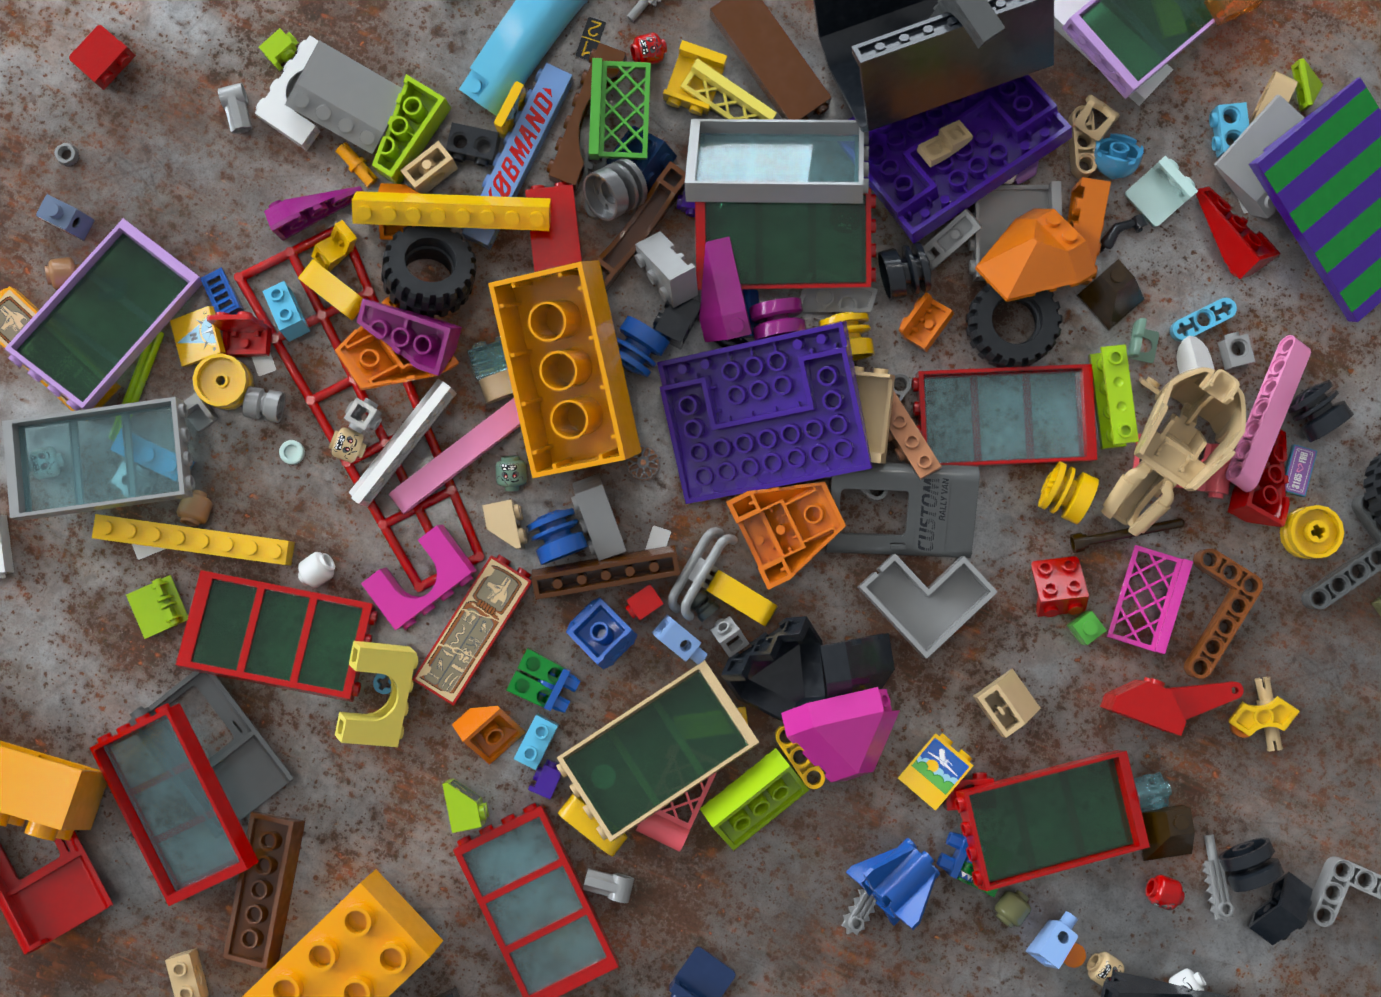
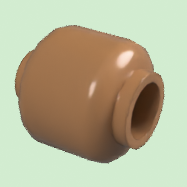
(59, 271)
(194, 510)

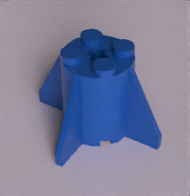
(898, 881)

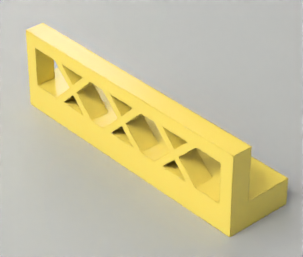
(728, 90)

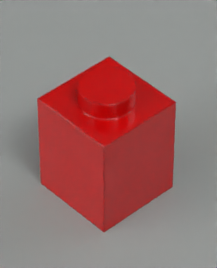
(643, 602)

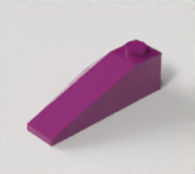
(299, 213)
(418, 338)

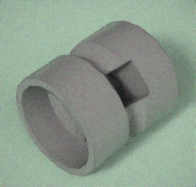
(259, 403)

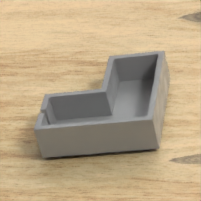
(928, 613)

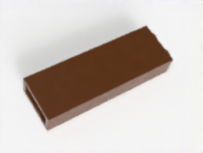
(771, 58)

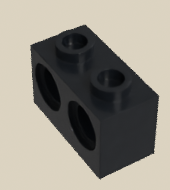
(475, 139)

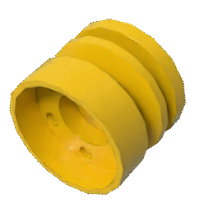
(861, 346)
(1064, 491)

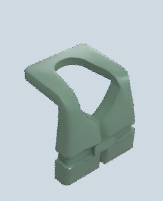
(1139, 332)

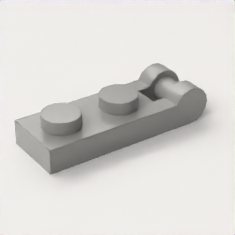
(951, 237)

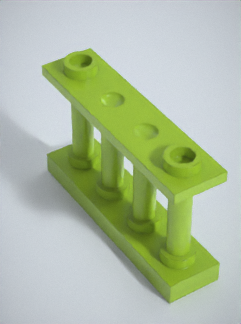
(1113, 397)

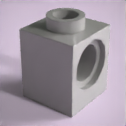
(1231, 360)

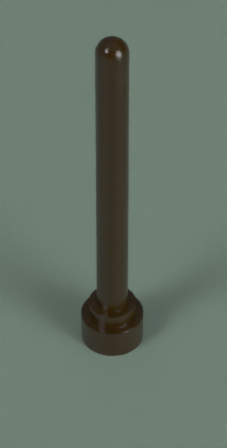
(1080, 541)

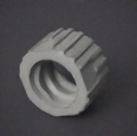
(74, 154)

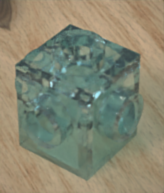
(1152, 791)

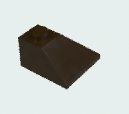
(1112, 295)
(1168, 832)

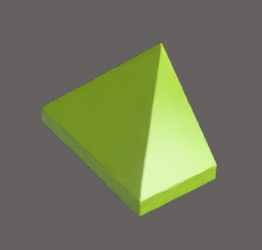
(1308, 84)

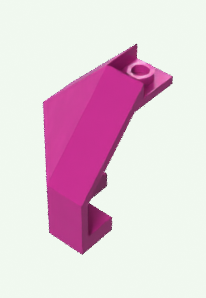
(843, 732)

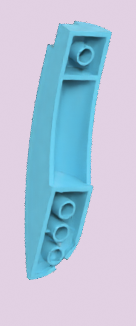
(517, 48)

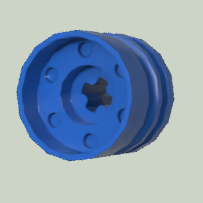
(638, 345)
(556, 536)

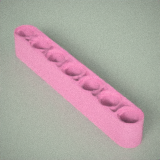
(1268, 413)
(456, 457)

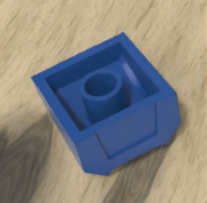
(601, 633)

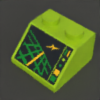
(464, 807)

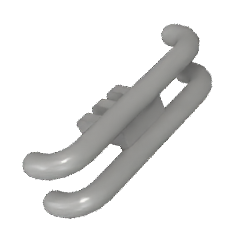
(698, 570)

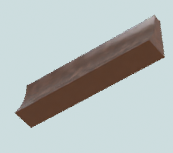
(264, 891)

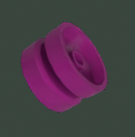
(777, 317)

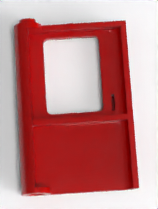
(52, 897)

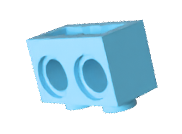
(1222, 129)
(286, 311)
(536, 741)

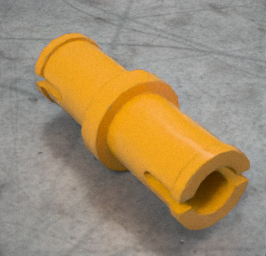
(357, 164)

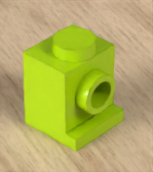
(279, 48)

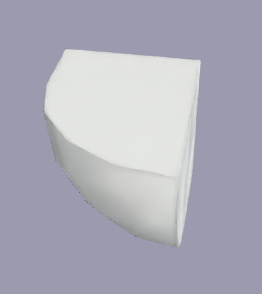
(1193, 354)

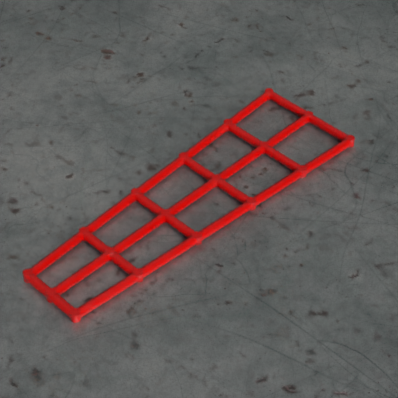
(322, 315)

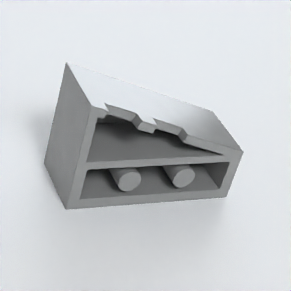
(667, 269)
(597, 517)

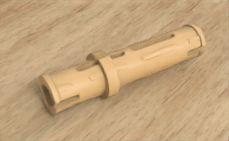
(1266, 696)

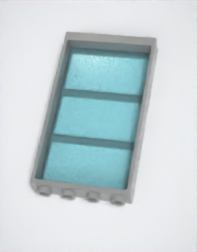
(776, 161)
(98, 458)

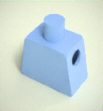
(672, 635)
(1054, 941)

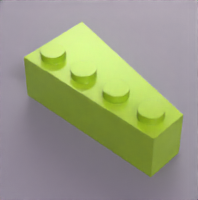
(409, 128)

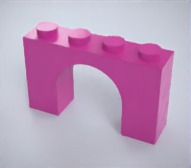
(452, 569)

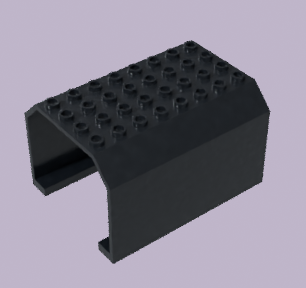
(902, 62)

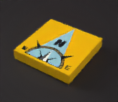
(514, 102)
(196, 337)

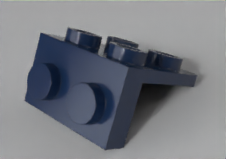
(658, 156)
(701, 976)

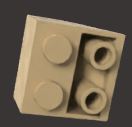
(503, 521)
(1007, 703)

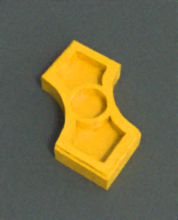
(1274, 714)

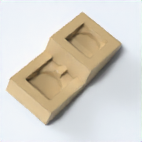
(949, 141)

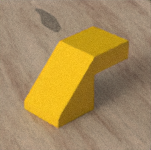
(334, 248)

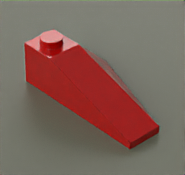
(1238, 244)
(1268, 500)

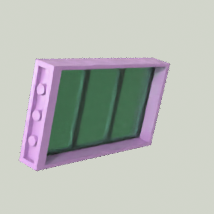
(1136, 37)
(103, 316)

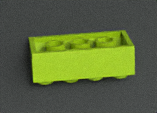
(754, 799)

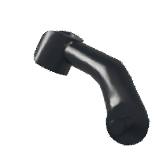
(1110, 237)

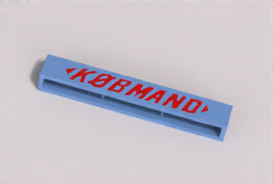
(523, 143)

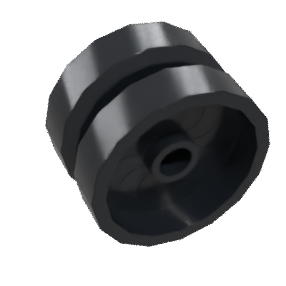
(1251, 864)

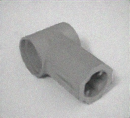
(234, 101)
(614, 886)

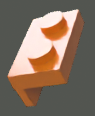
(925, 322)

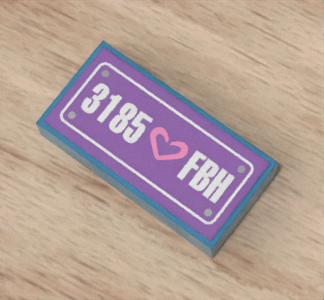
(1299, 469)

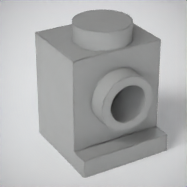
(726, 630)

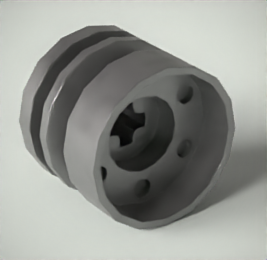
(615, 189)

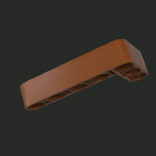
(1224, 611)

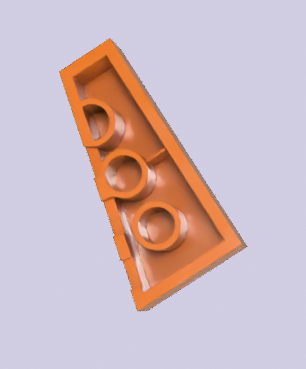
(1087, 213)

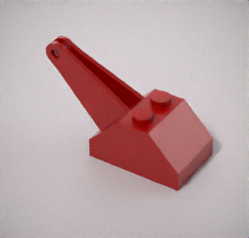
(1168, 707)

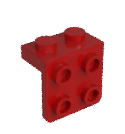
(101, 56)
(243, 334)
(1059, 586)

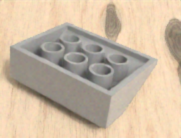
(344, 97)
(1233, 164)

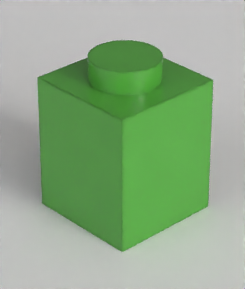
(1086, 627)

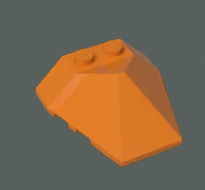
(1036, 256)
(375, 363)
(786, 527)

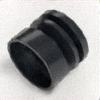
(910, 270)
(1319, 411)

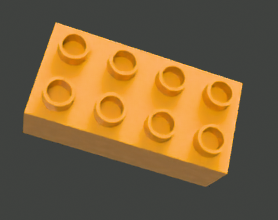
(565, 368)
(47, 792)
(356, 950)

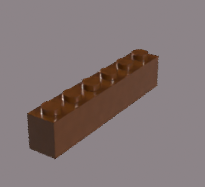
(605, 573)

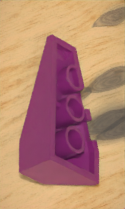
(722, 299)

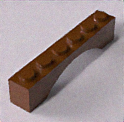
(568, 163)
(642, 223)

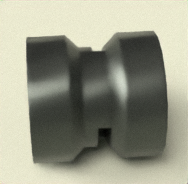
(707, 609)

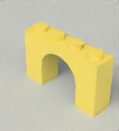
(386, 724)

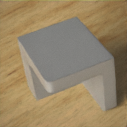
(199, 412)

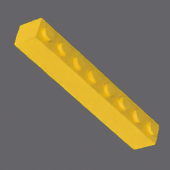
(451, 211)
(193, 539)

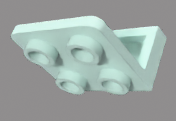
(1161, 191)

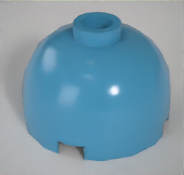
(1117, 156)

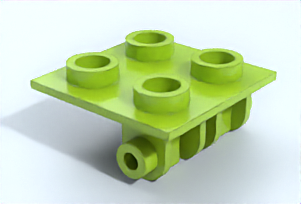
(157, 606)

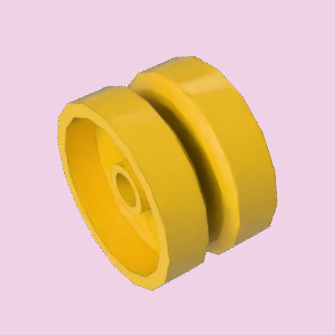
(210, 374)
(1325, 536)

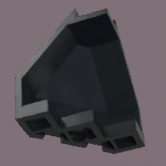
(857, 664)
(779, 669)

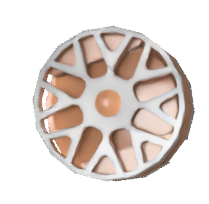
(645, 464)

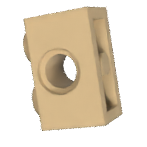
(429, 168)
(187, 974)

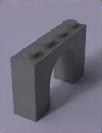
(975, 16)

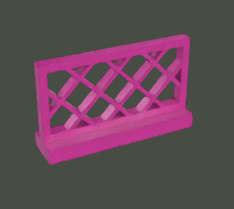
(1170, 607)

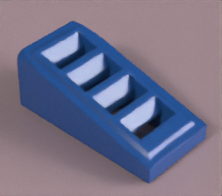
(231, 309)

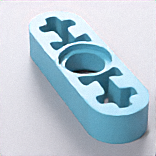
(1212, 319)

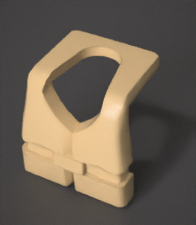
(1111, 115)

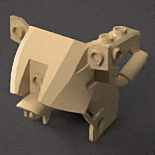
(1173, 453)

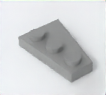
(838, 299)

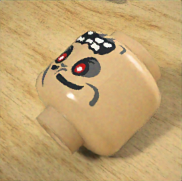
(347, 444)
(1101, 967)

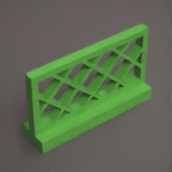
(598, 109)

